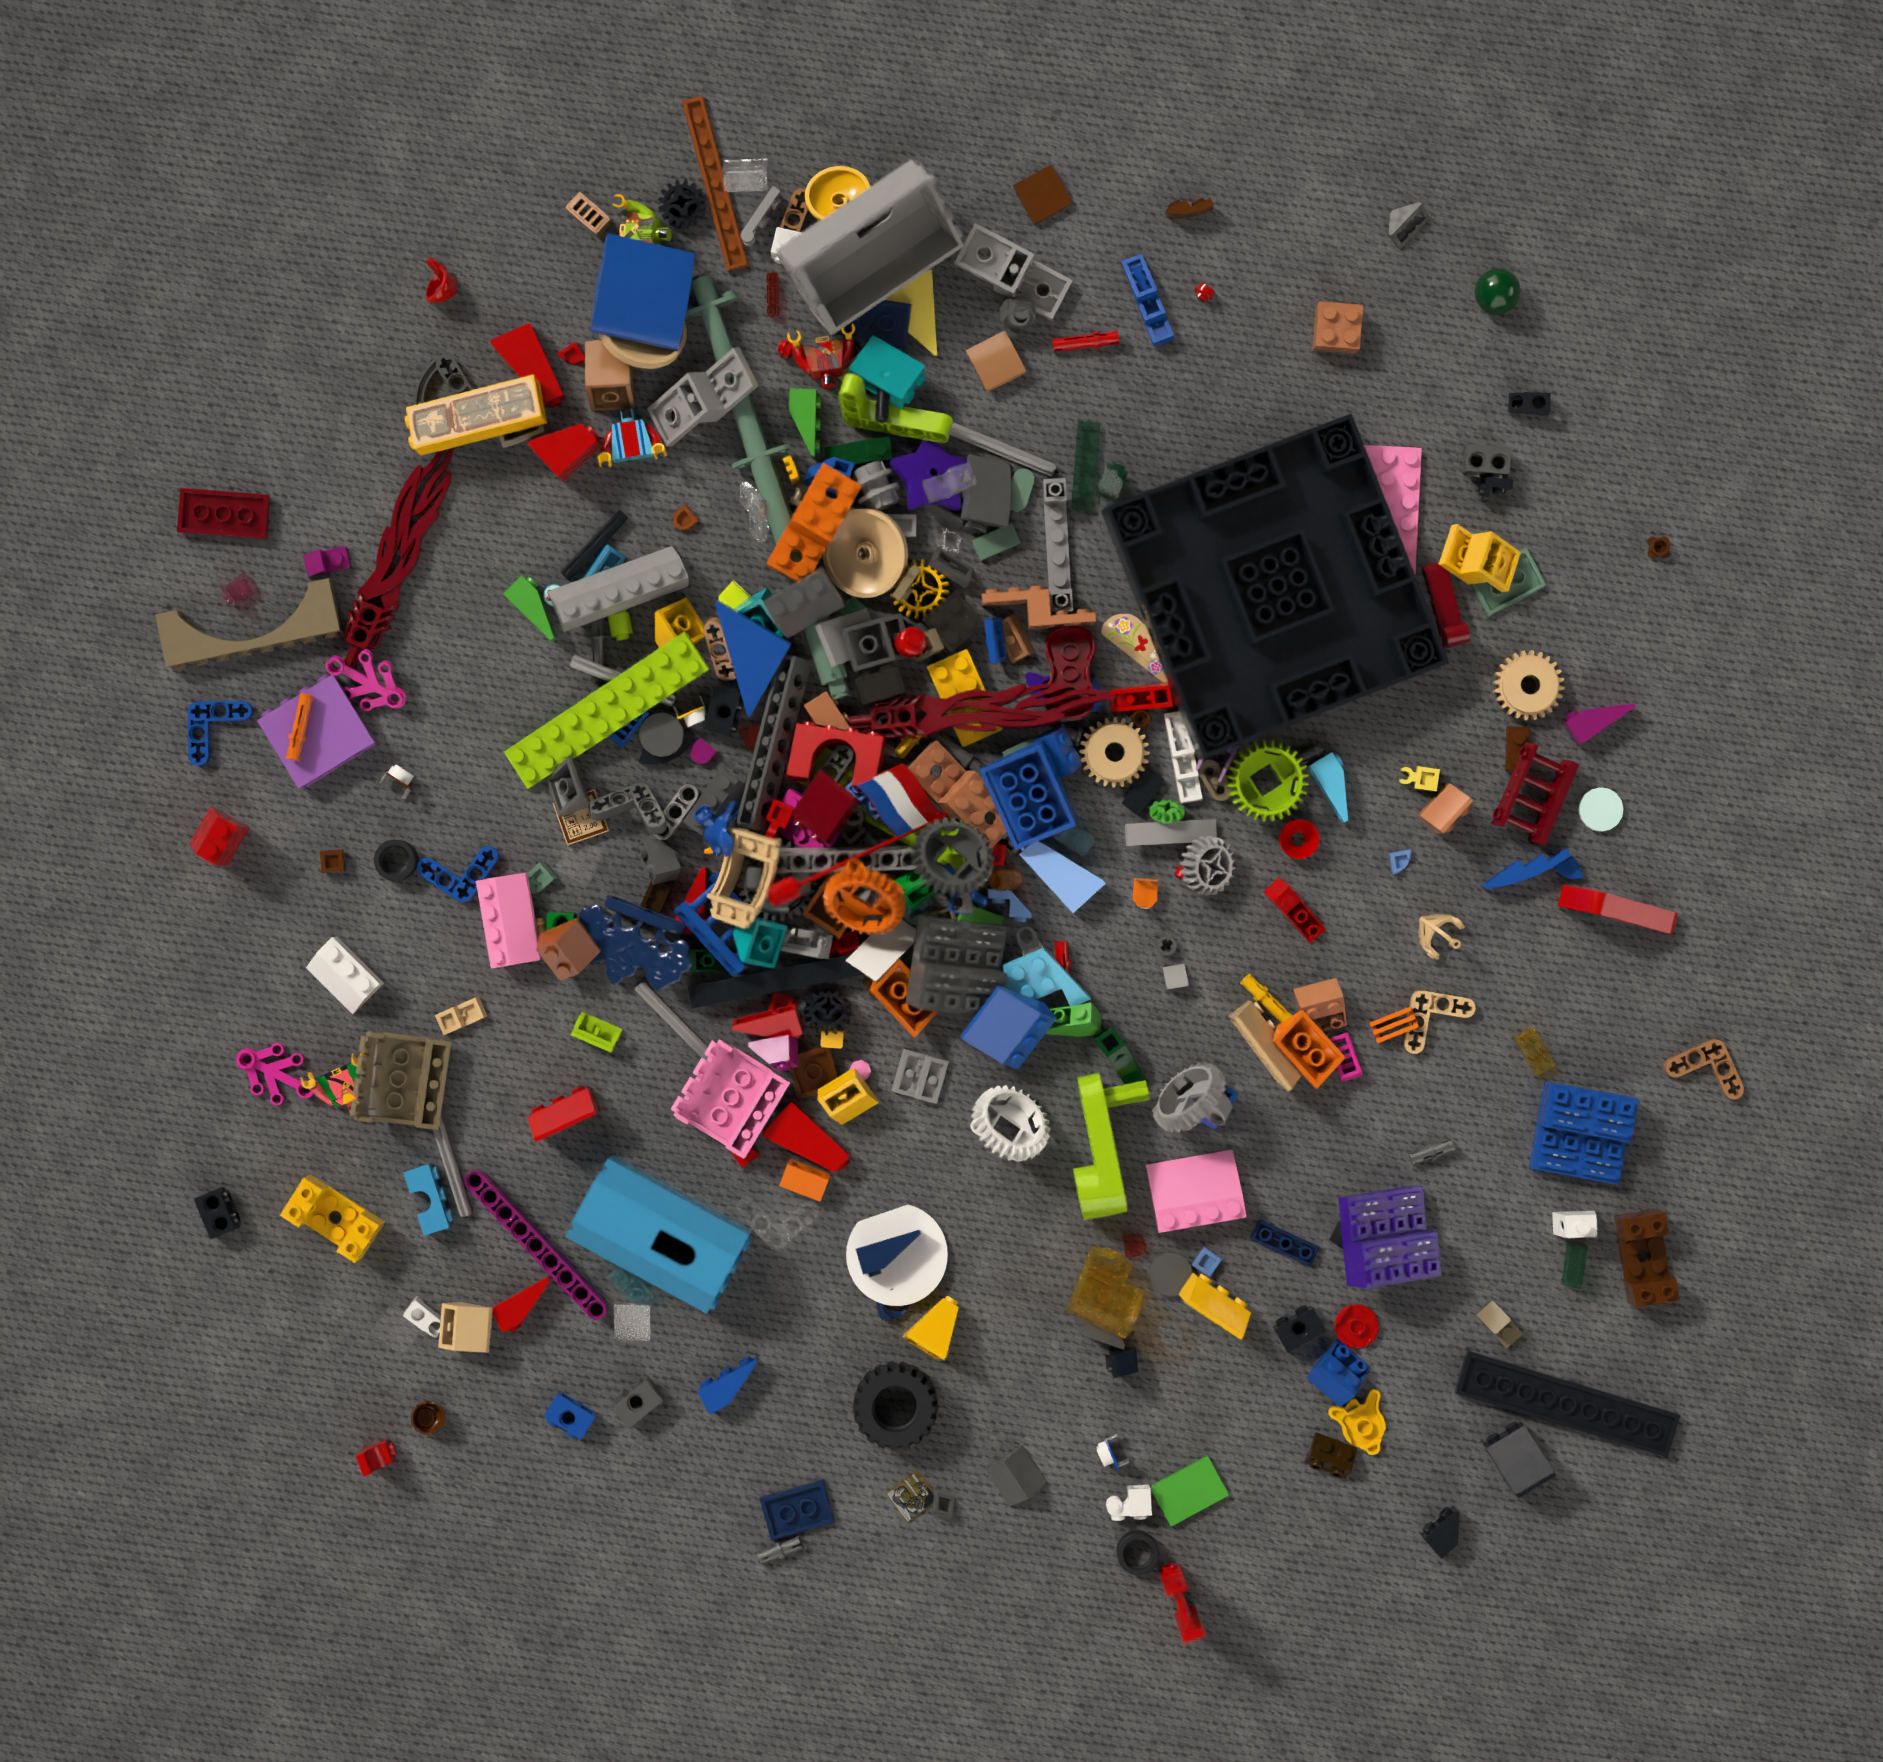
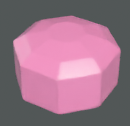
(863, 1068)

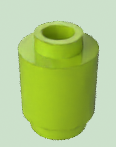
(620, 625)

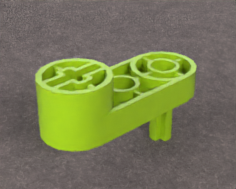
(1101, 1184)

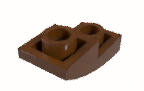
(1183, 210)

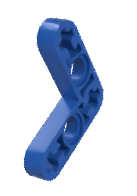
(204, 723)
(458, 882)

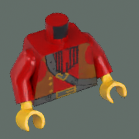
(824, 356)

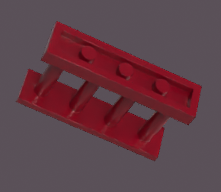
(1553, 802)

